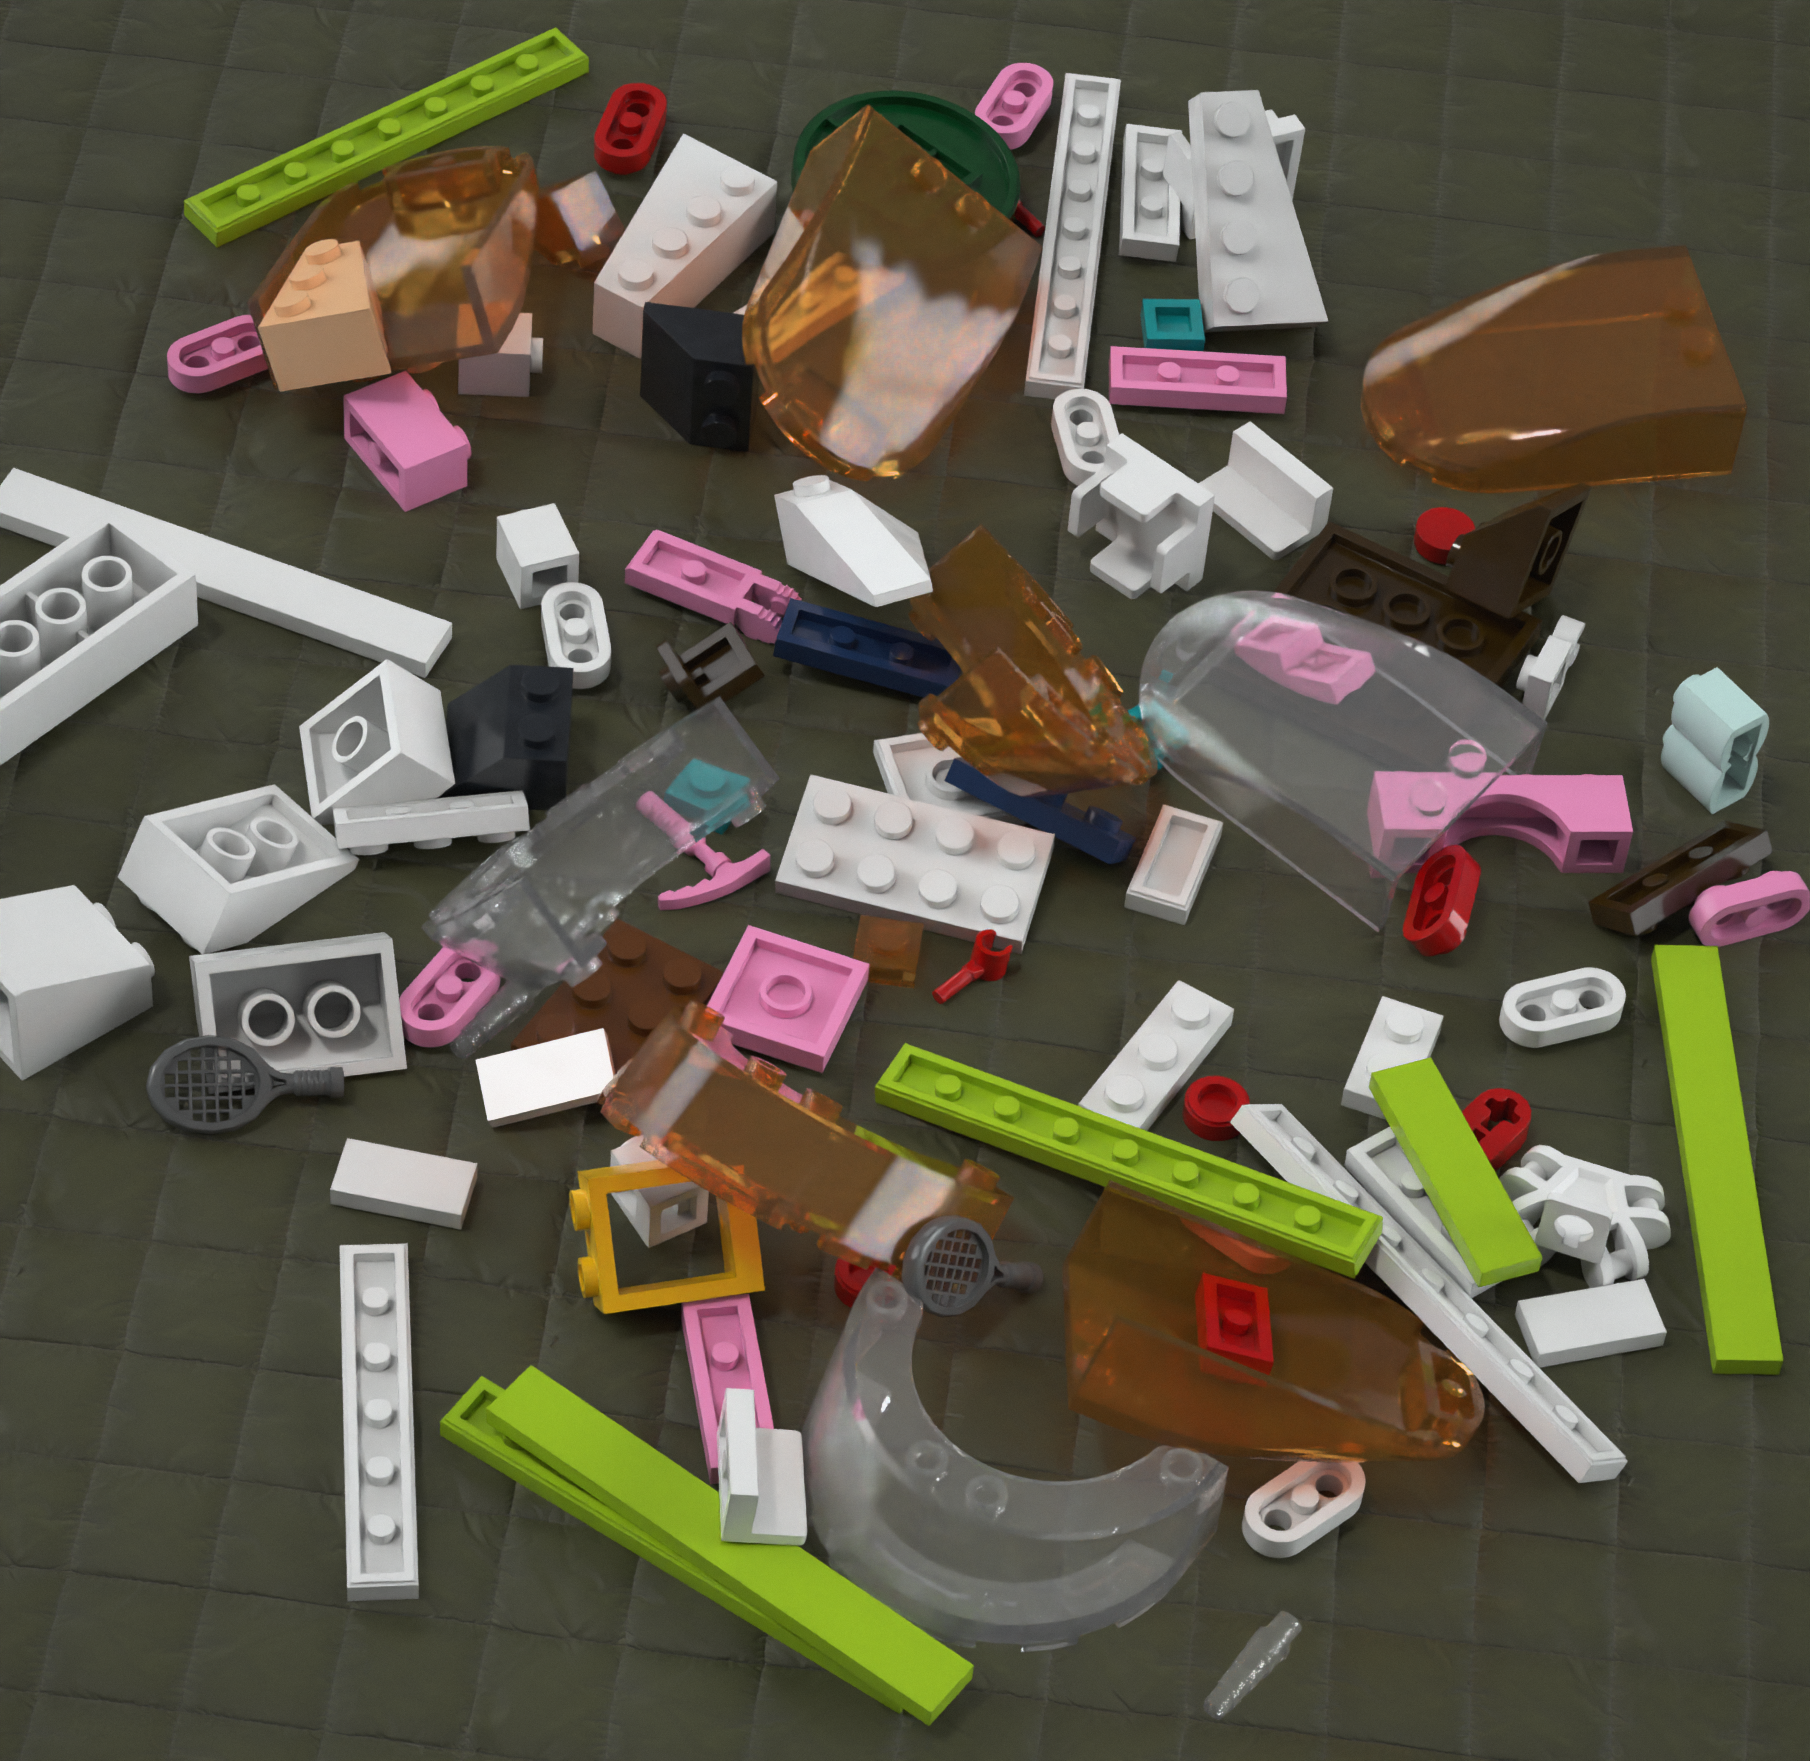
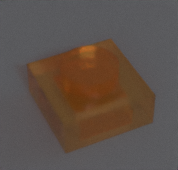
(890, 949)

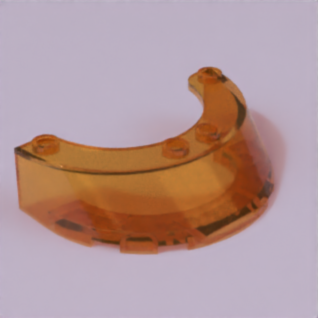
(1027, 698)
(786, 1153)

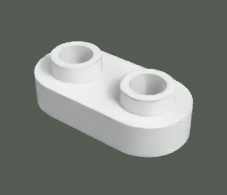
(1082, 429)
(576, 632)
(1553, 1007)
(1296, 1506)

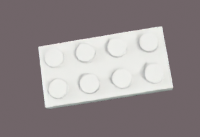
(914, 862)

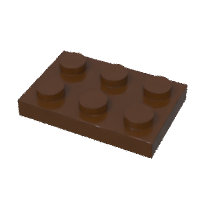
(625, 995)

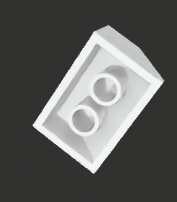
(303, 1005)

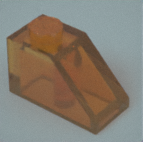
(576, 221)

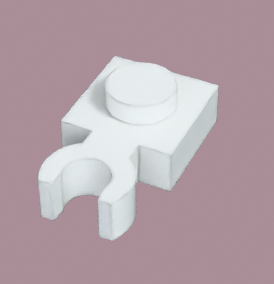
(1544, 675)

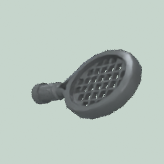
(300, 1083)
(980, 1274)

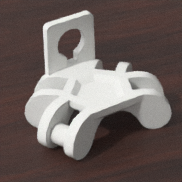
(1581, 1207)

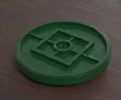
(940, 128)

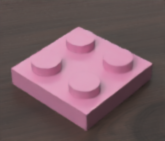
(788, 997)

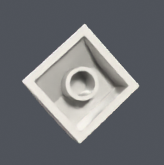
(377, 744)

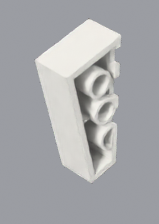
(1246, 226)
(683, 240)

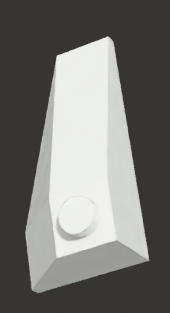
(850, 542)

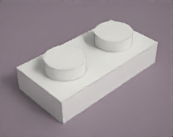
(1394, 1038)

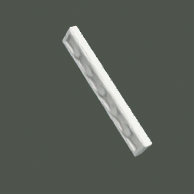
(378, 1423)

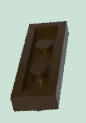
(1679, 878)

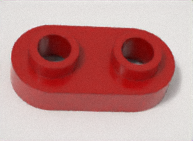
(630, 128)
(1442, 901)

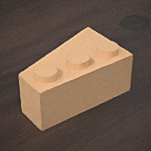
(326, 320)

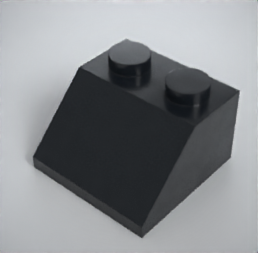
(698, 375)
(513, 735)

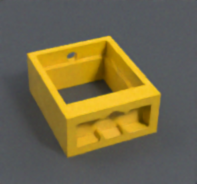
(598, 1269)

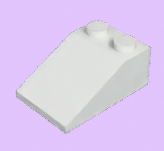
(232, 865)

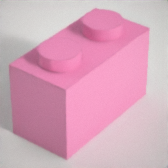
(406, 440)

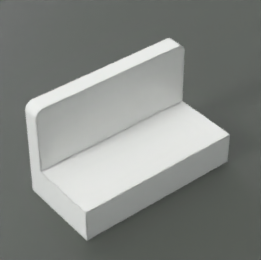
(1269, 494)
(759, 1477)

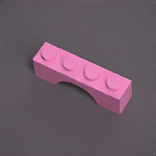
(1570, 818)

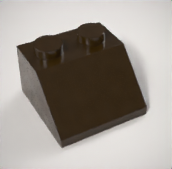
(1516, 554)

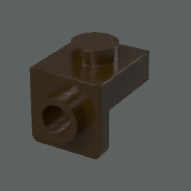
(711, 668)

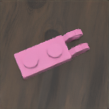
(710, 585)

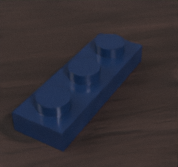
(864, 650)
(1090, 831)

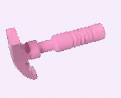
(725, 877)

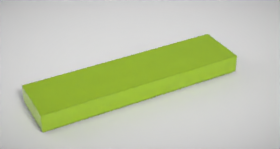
(1455, 1172)

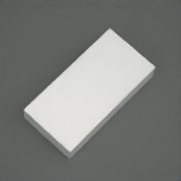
(1173, 864)
(545, 1077)
(403, 1183)
(1590, 1323)

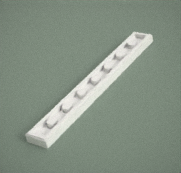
(1072, 236)
(241, 577)
(1440, 1301)

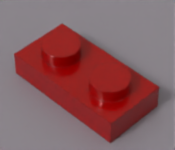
(1235, 1321)

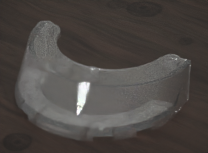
(561, 879)
(971, 1545)

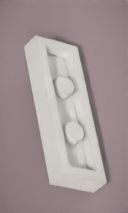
(1147, 201)
(431, 822)
(1160, 1057)
(1392, 1182)

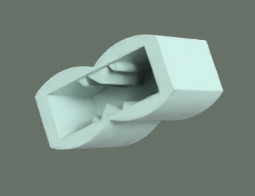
(1714, 739)

